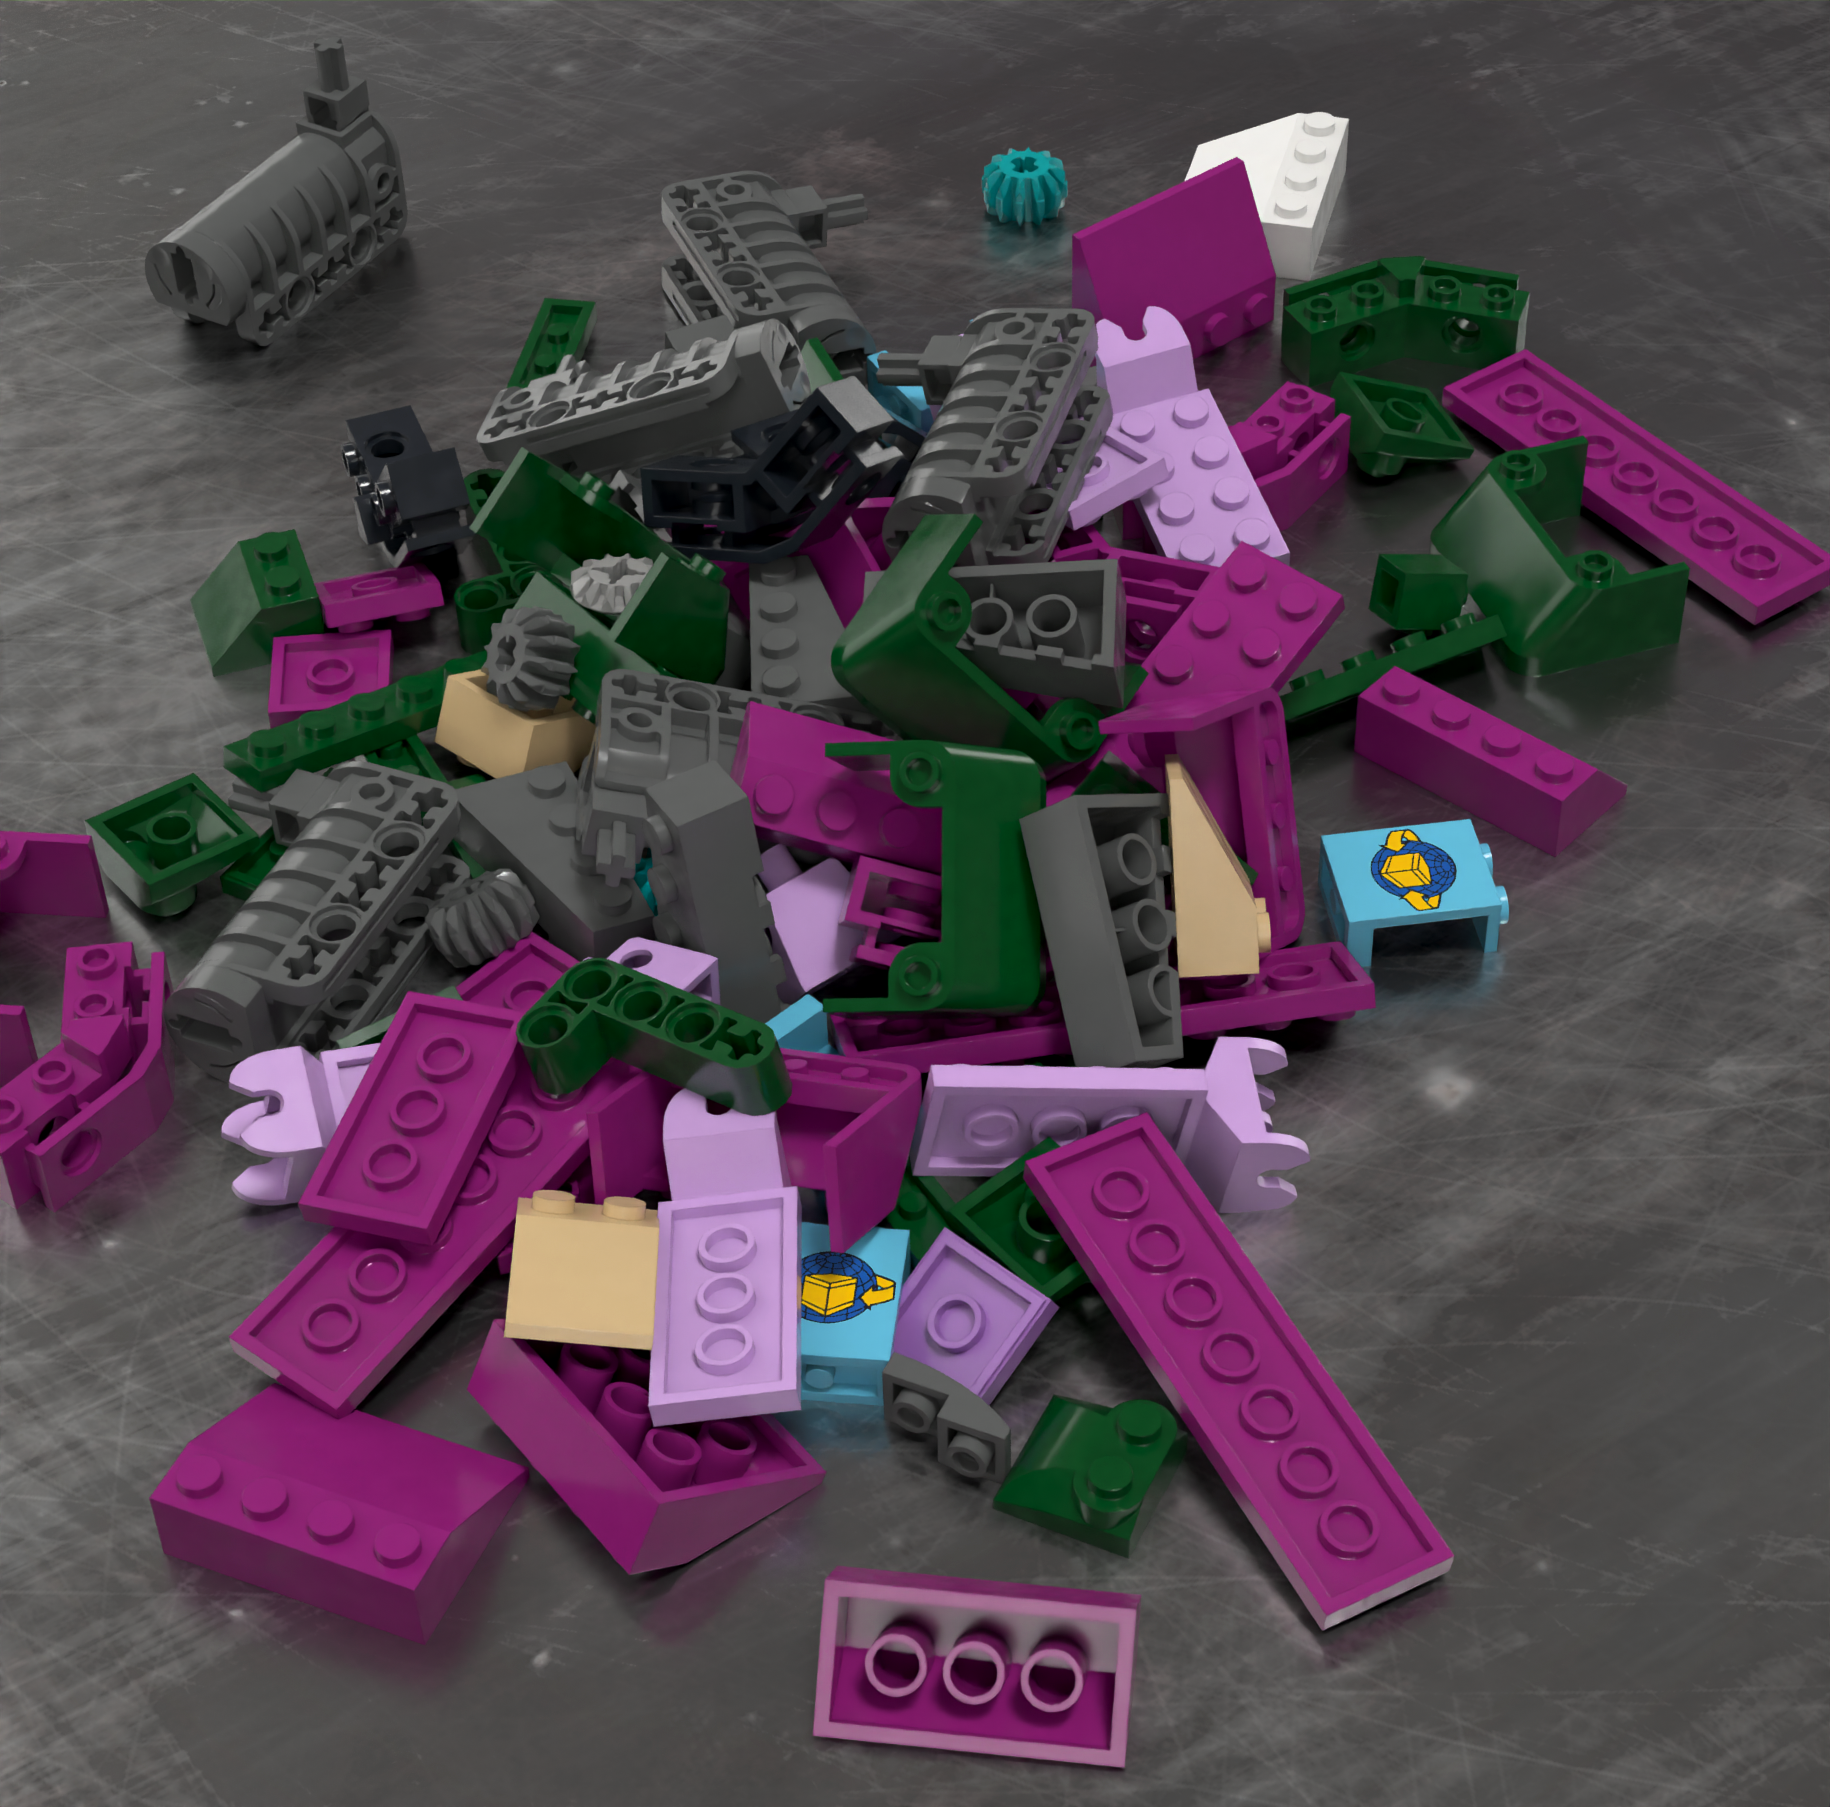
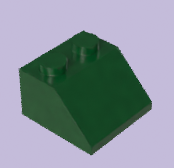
(251, 598)

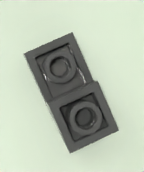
(967, 1428)

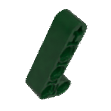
(487, 598)
(623, 1014)

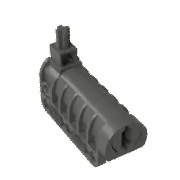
(291, 217)
(763, 260)
(652, 408)
(1002, 430)
(656, 730)
(322, 915)

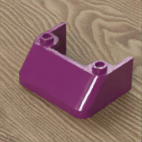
(1242, 769)
(44, 878)
(839, 1131)

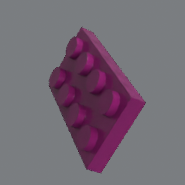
(416, 1119)

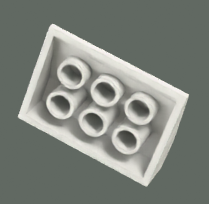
(1294, 178)

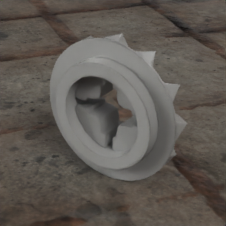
(608, 582)

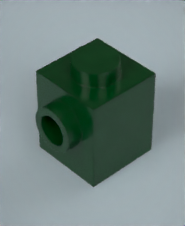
(1417, 591)

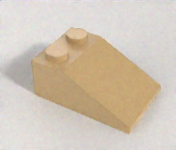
(507, 739)
(1212, 897)
(583, 1271)

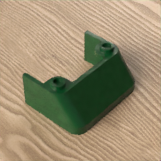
(563, 520)
(1552, 606)
(909, 674)
(991, 918)

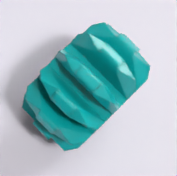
(1024, 186)

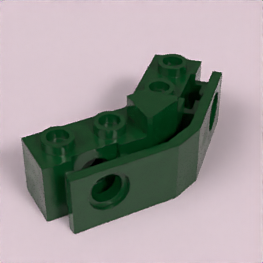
(1398, 312)

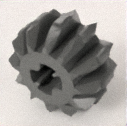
(530, 658)
(482, 917)

